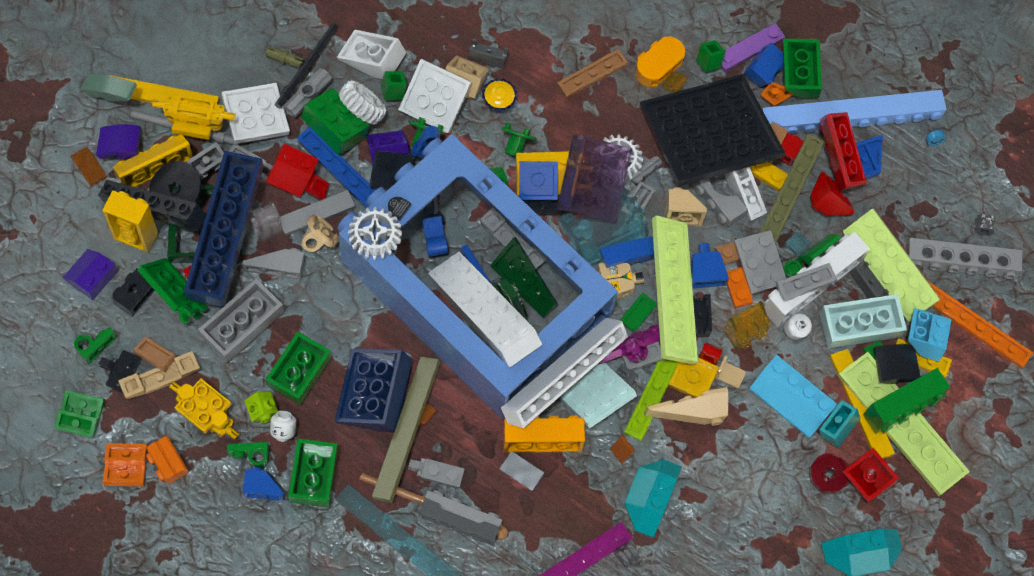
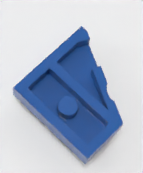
(870, 155)

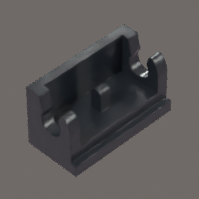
(702, 315)

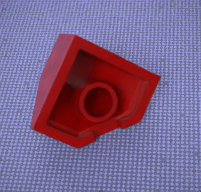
(828, 198)

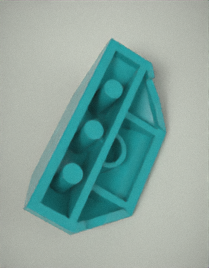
(650, 495)
(863, 552)

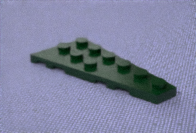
(510, 293)

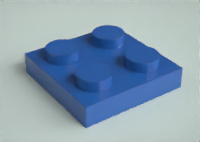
(538, 180)

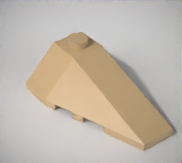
(705, 409)

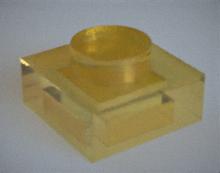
(674, 82)

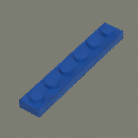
(336, 166)

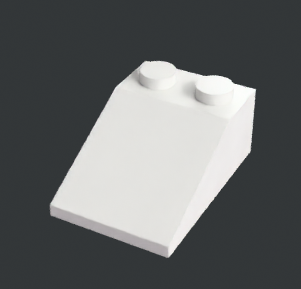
(372, 53)

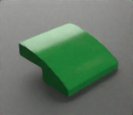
(818, 249)
(79, 413)

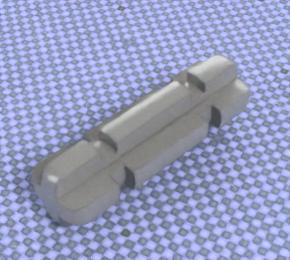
(646, 169)

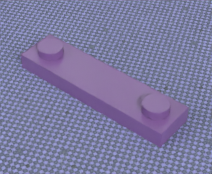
(751, 46)

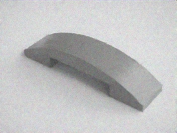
(503, 234)

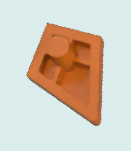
(775, 94)

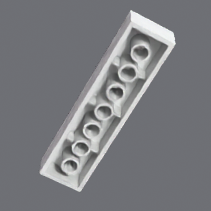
(485, 309)

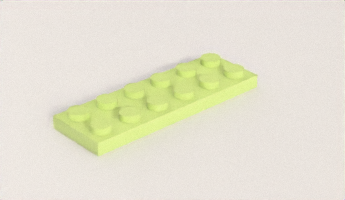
(893, 265)

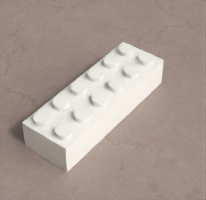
(842, 258)

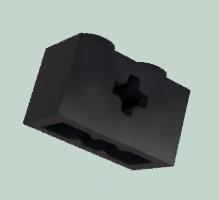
(132, 301)

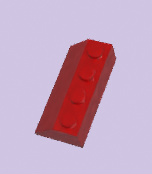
(842, 151)

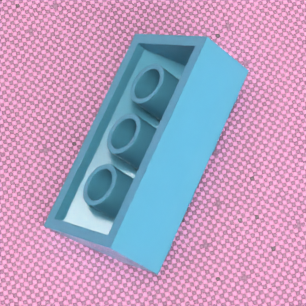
(793, 396)

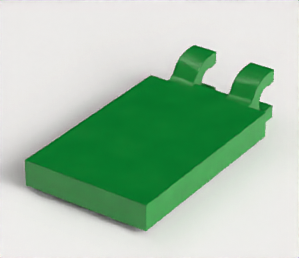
(170, 287)

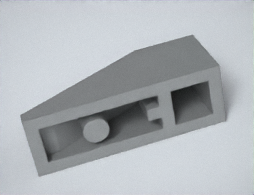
(280, 263)

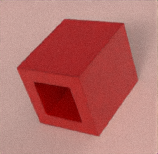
(791, 146)

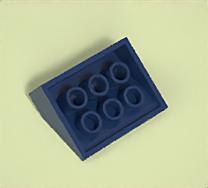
(374, 389)

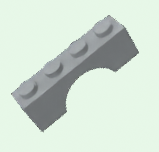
(728, 208)

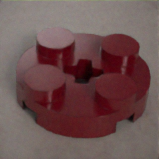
(819, 479)

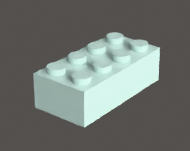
(862, 321)

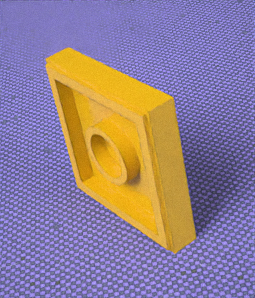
(693, 378)

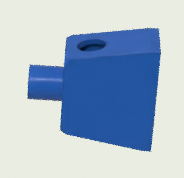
(708, 268)

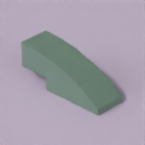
(108, 87)

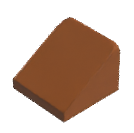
(428, 414)
(622, 449)

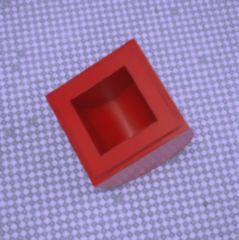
(710, 353)

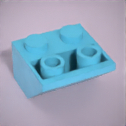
(929, 334)

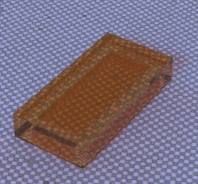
(88, 166)

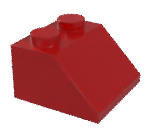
(291, 170)
(871, 475)

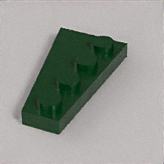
(517, 268)

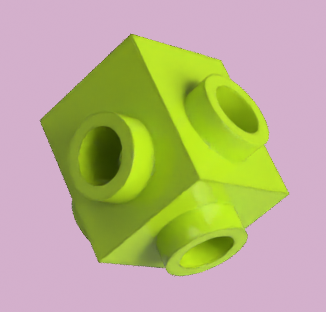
(261, 407)

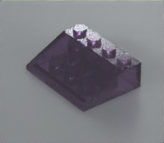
(594, 178)

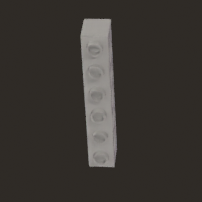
(972, 253)

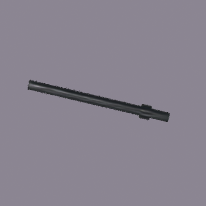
(288, 90)

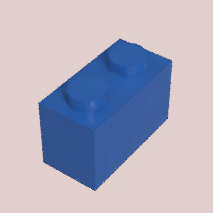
(765, 65)

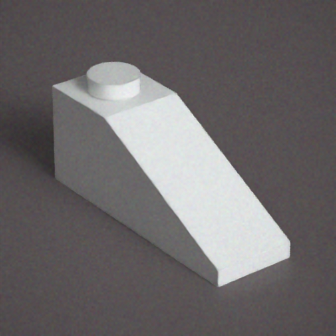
(745, 187)

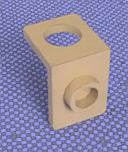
(730, 374)

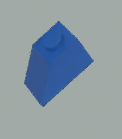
(260, 485)

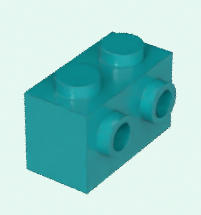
(839, 424)

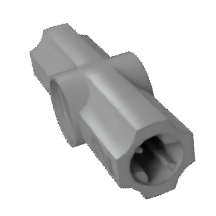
(315, 84)

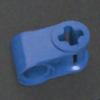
(428, 135)

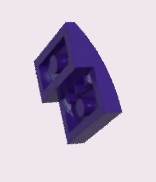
(119, 141)

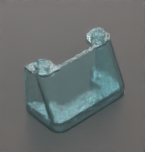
(591, 234)

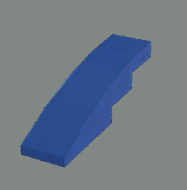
(628, 252)

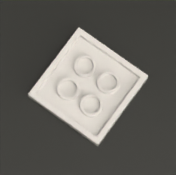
(435, 95)
(255, 113)

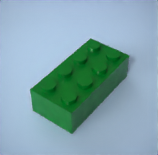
(907, 401)

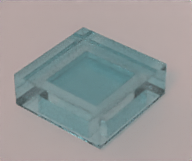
(797, 243)

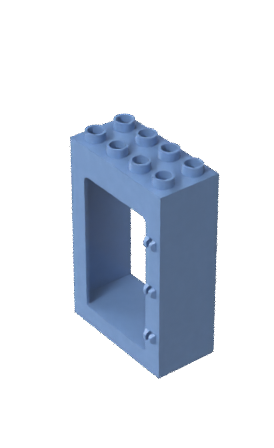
(432, 320)

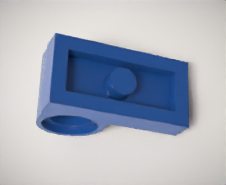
(434, 236)

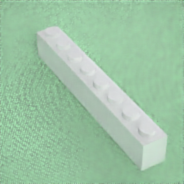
(564, 372)

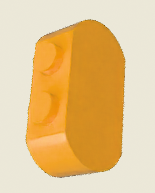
(659, 61)

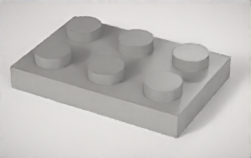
(760, 261)

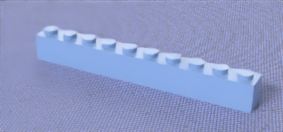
(861, 111)

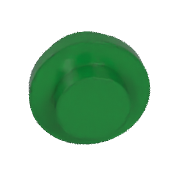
(791, 268)

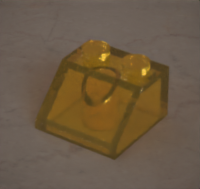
(747, 326)

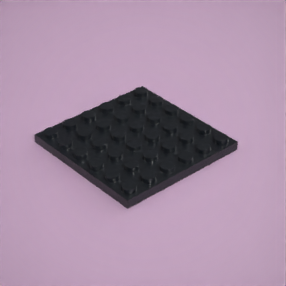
(711, 129)

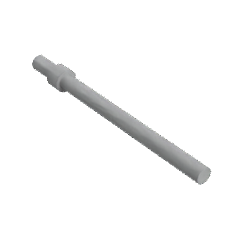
(220, 137)

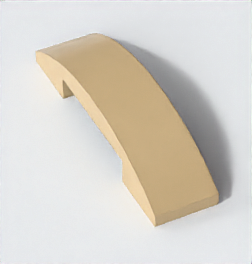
(156, 379)

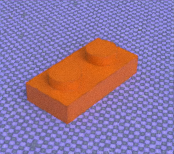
(738, 288)

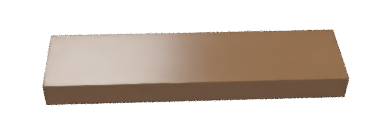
(592, 73)

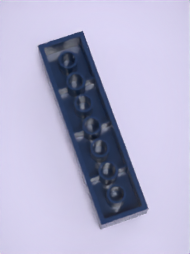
(224, 229)

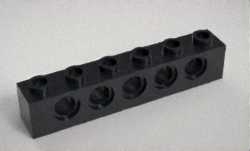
(163, 207)

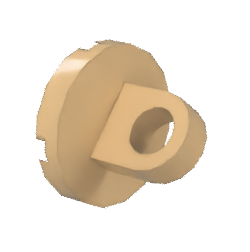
(321, 232)

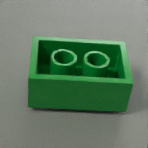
(334, 122)
(298, 368)
(313, 473)

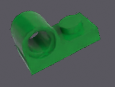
(96, 347)
(239, 450)

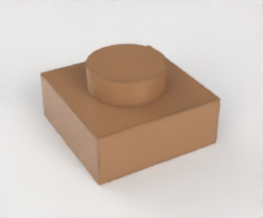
(728, 253)

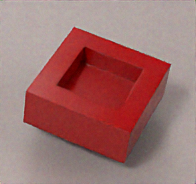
(317, 187)

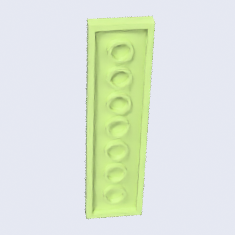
(674, 290)
(915, 436)

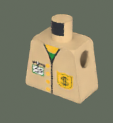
(621, 278)

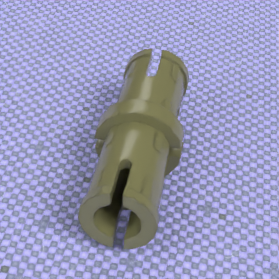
(284, 57)

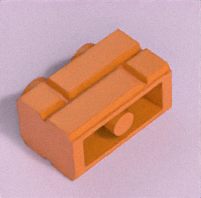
(166, 459)

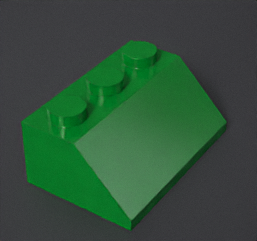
(802, 67)

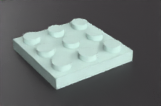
(597, 394)

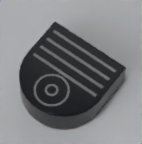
(398, 207)

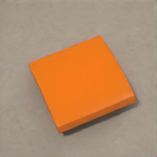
(124, 464)

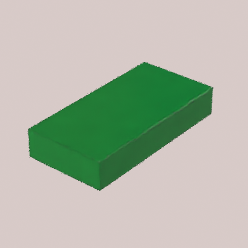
(638, 312)

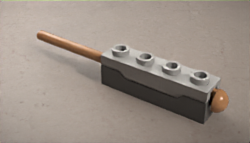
(454, 514)

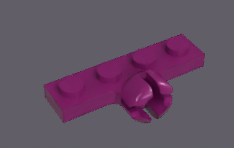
(635, 345)

